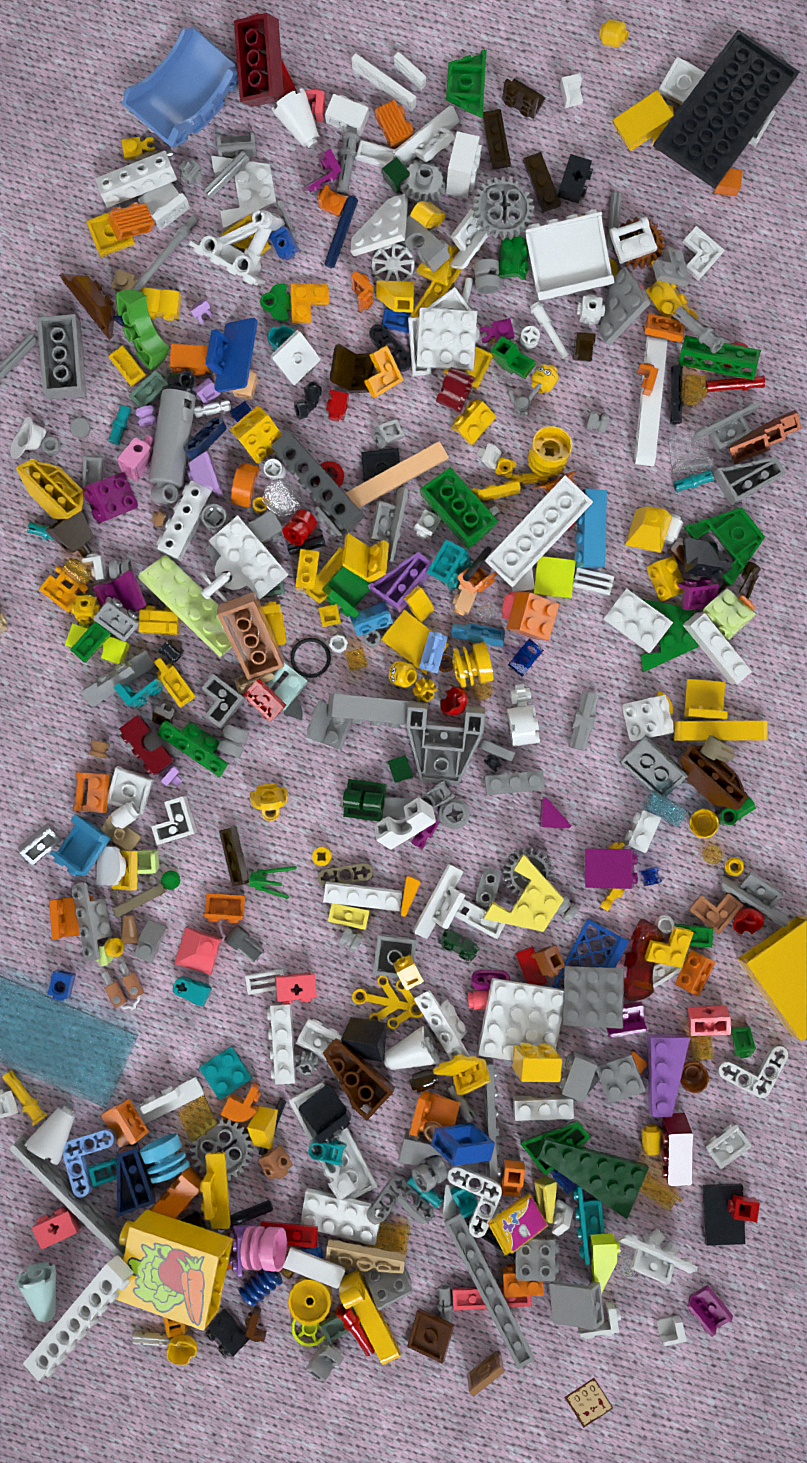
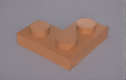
(718, 915)

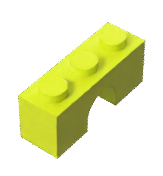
(113, 648)

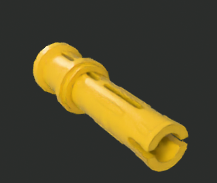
(29, 1104)

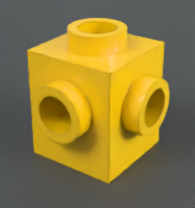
(85, 609)

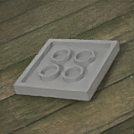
(593, 997)

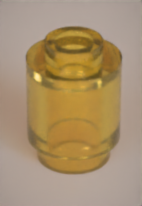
(77, 571)

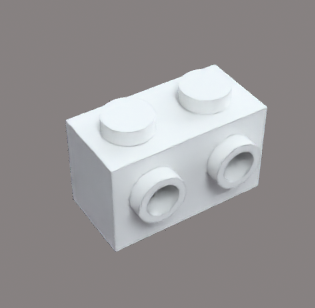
(642, 830)

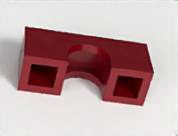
(135, 733)

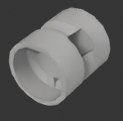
(487, 279)
(214, 517)
(233, 741)
(429, 1174)

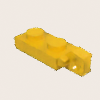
(495, 492)
(174, 683)

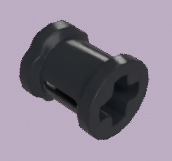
(171, 652)

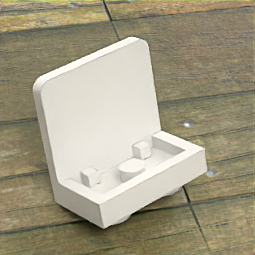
(648, 718)

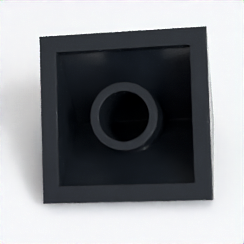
(366, 1038)

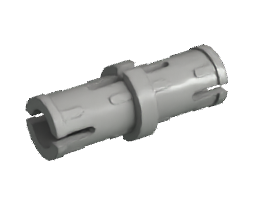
(465, 1108)
(445, 1305)

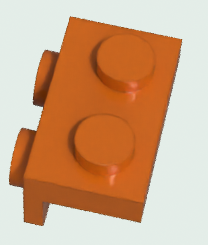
(362, 286)
(478, 582)
(224, 907)
(518, 1288)

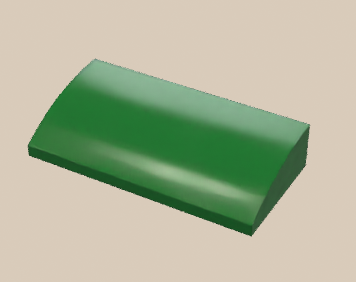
(458, 507)

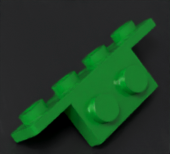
(195, 744)

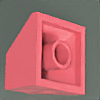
(198, 951)

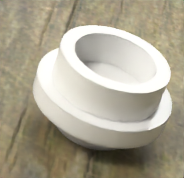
(665, 924)

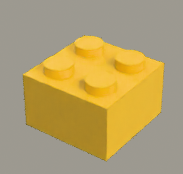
(537, 1063)

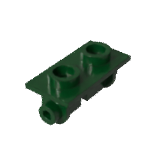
(466, 949)

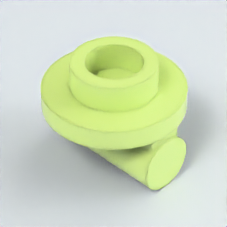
(104, 959)

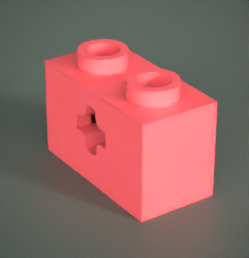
(285, 983)
(709, 1020)
(49, 1235)

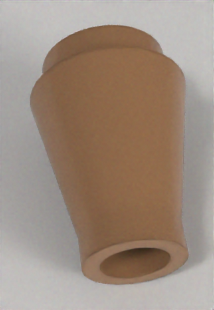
(129, 930)

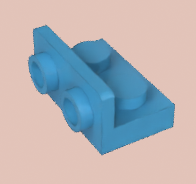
(371, 619)

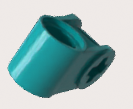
(194, 991)
(328, 1151)

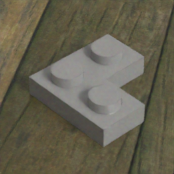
(673, 269)

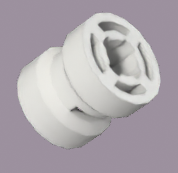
(274, 469)

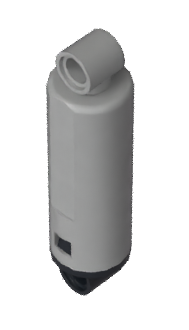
(171, 436)

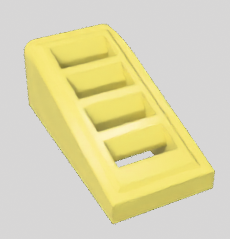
(546, 1195)

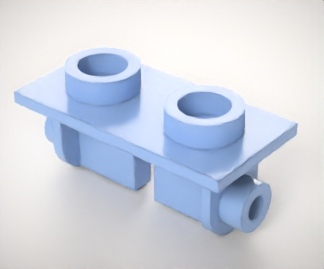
(433, 652)

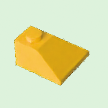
(649, 529)

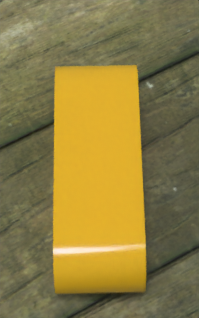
(428, 214)

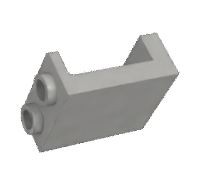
(576, 1304)

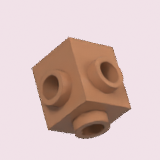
(275, 1163)

